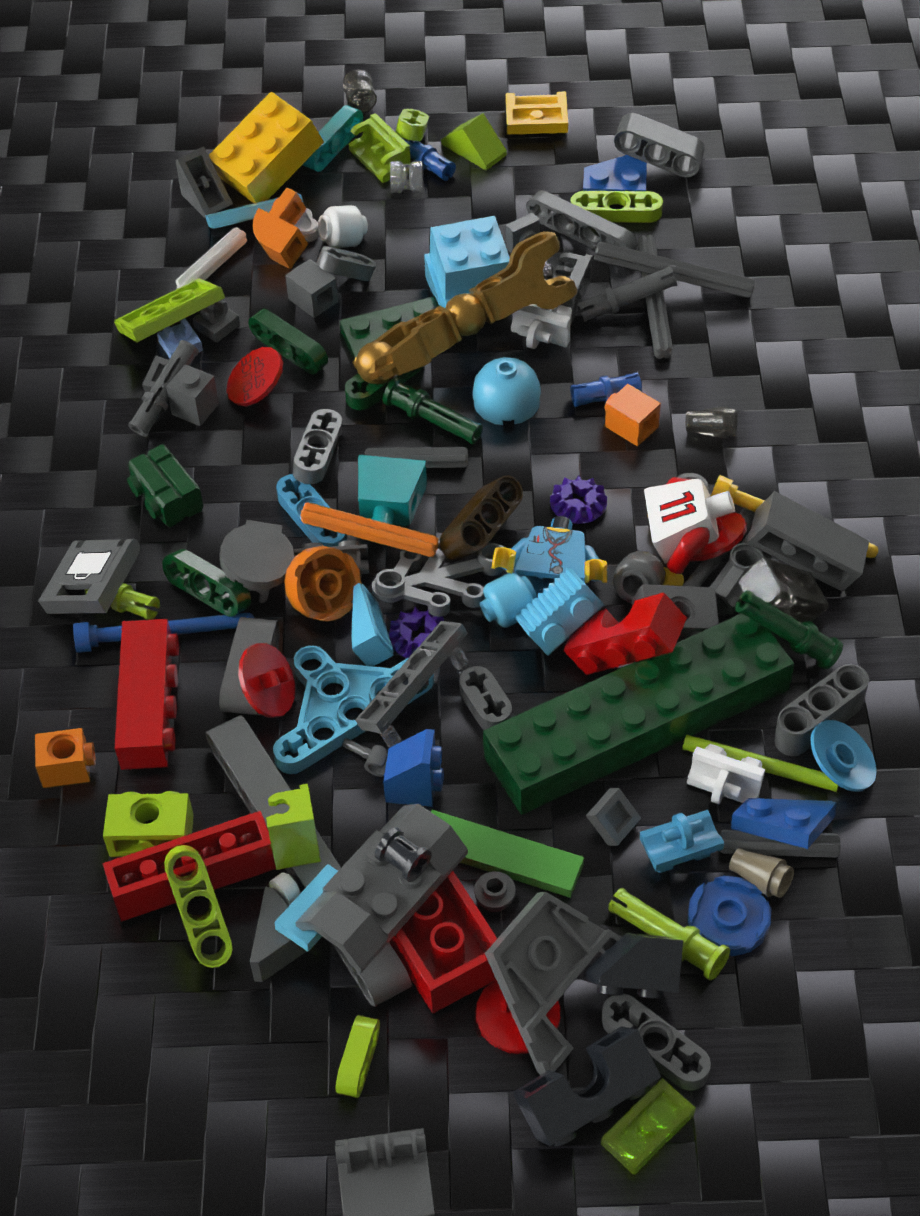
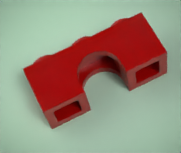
(644, 633)

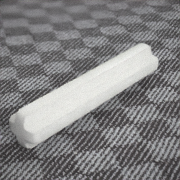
(214, 257)

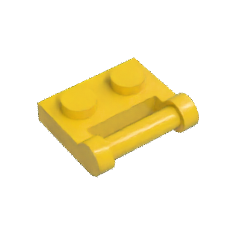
(536, 114)

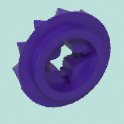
(575, 510)
(401, 630)

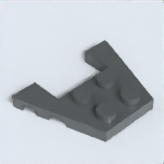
(538, 963)

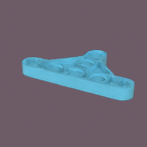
(328, 711)

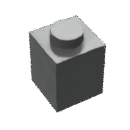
(311, 288)
(192, 395)

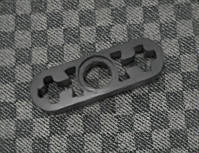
(320, 456)
(687, 1051)

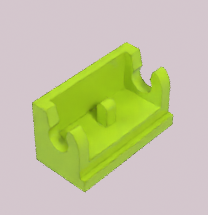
(378, 146)
(293, 832)

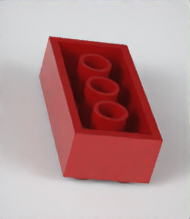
(446, 946)

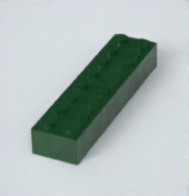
(636, 711)

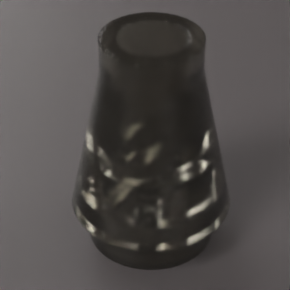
(714, 421)

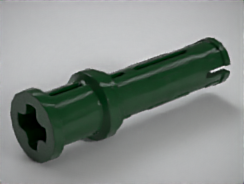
(418, 404)
(802, 637)

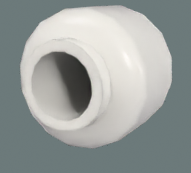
(342, 226)

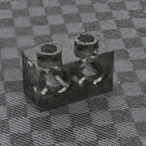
(785, 588)

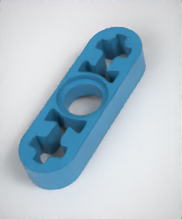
(293, 507)

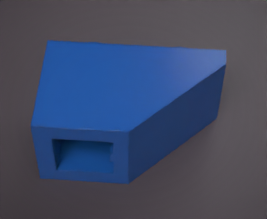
(414, 770)

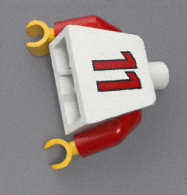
(683, 522)

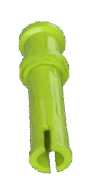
(696, 948)

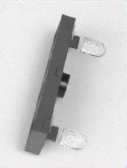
(413, 679)

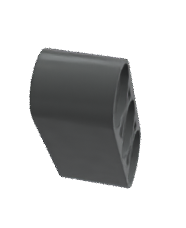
(659, 145)
(248, 632)
(829, 695)

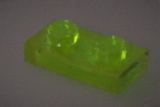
(648, 1126)

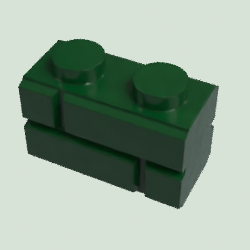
(165, 486)

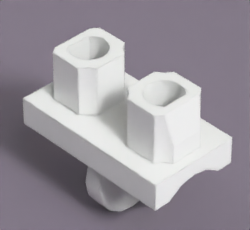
(543, 325)
(725, 775)

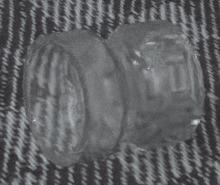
(399, 176)

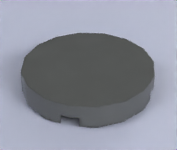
(256, 556)

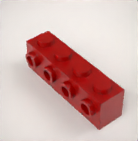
(145, 694)
(229, 851)

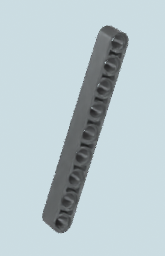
(255, 781)

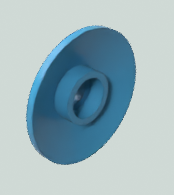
(843, 755)

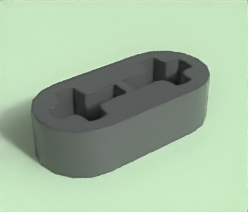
(346, 263)
(491, 695)

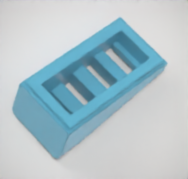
(369, 630)

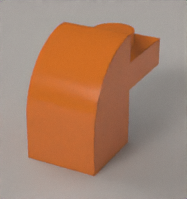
(278, 231)

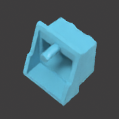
(463, 256)

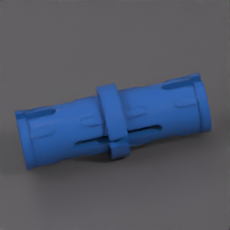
(431, 159)
(602, 389)

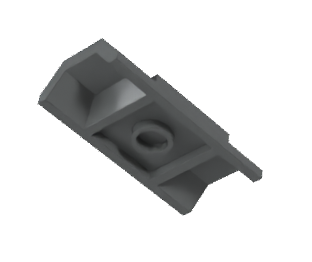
(371, 899)

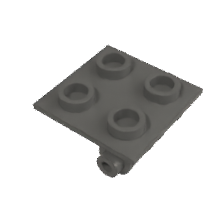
(385, 1175)

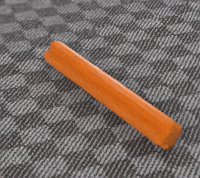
(369, 529)

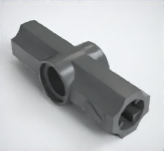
(726, 584)

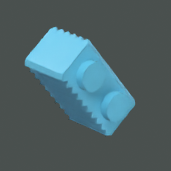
(559, 611)

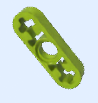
(646, 205)

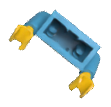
(549, 553)

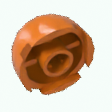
(322, 583)

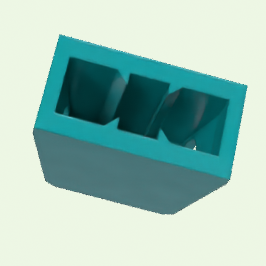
(390, 488)

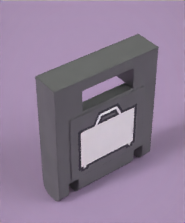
(91, 566)

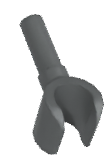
(375, 757)

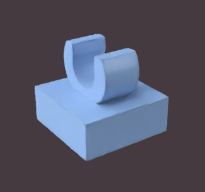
(171, 336)

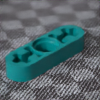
(336, 136)

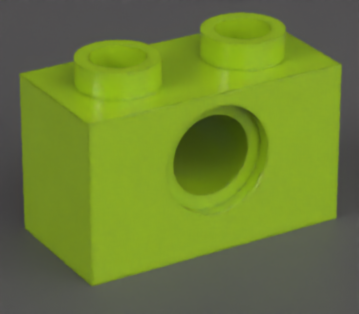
(126, 815)

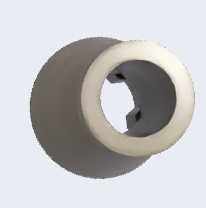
(767, 873)

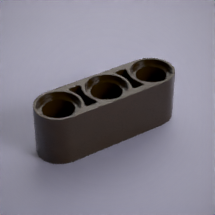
(481, 518)

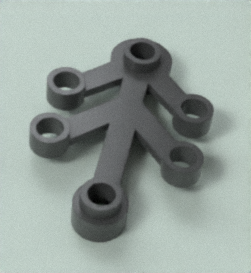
(395, 585)

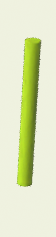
(771, 765)

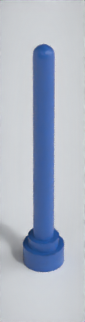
(89, 636)

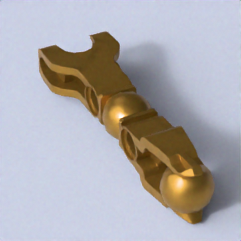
(422, 338)

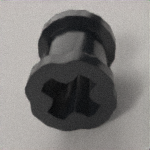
(403, 854)

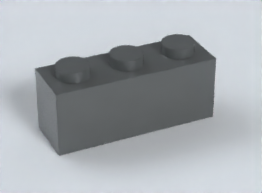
(808, 541)

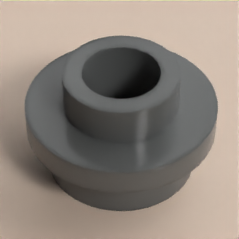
(494, 901)

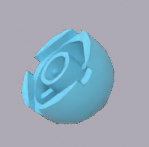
(506, 391)

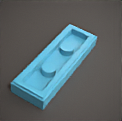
(238, 214)

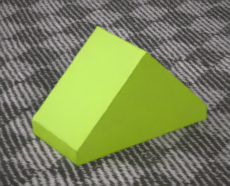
(476, 142)

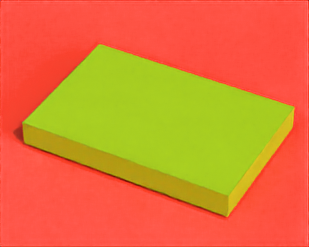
(169, 309)

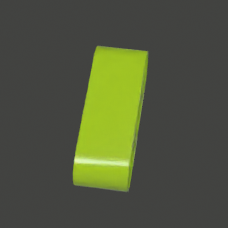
(203, 925)

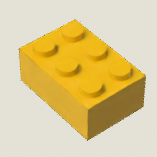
(265, 149)

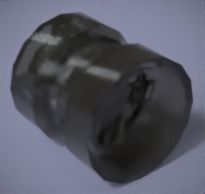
(359, 90)

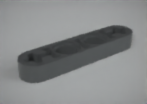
(551, 210)

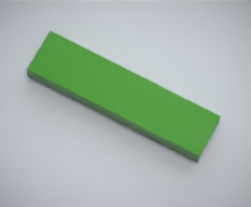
(517, 856)

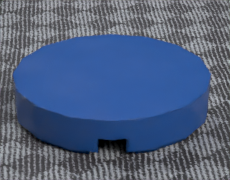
(730, 914)

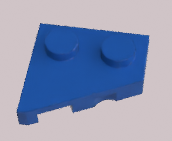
(616, 175)
(784, 819)

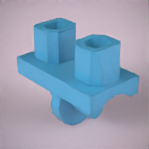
(681, 840)

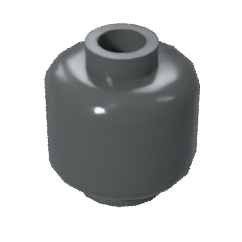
(636, 570)

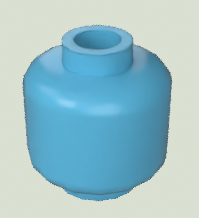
(506, 598)

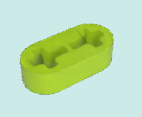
(412, 124)
(357, 1056)

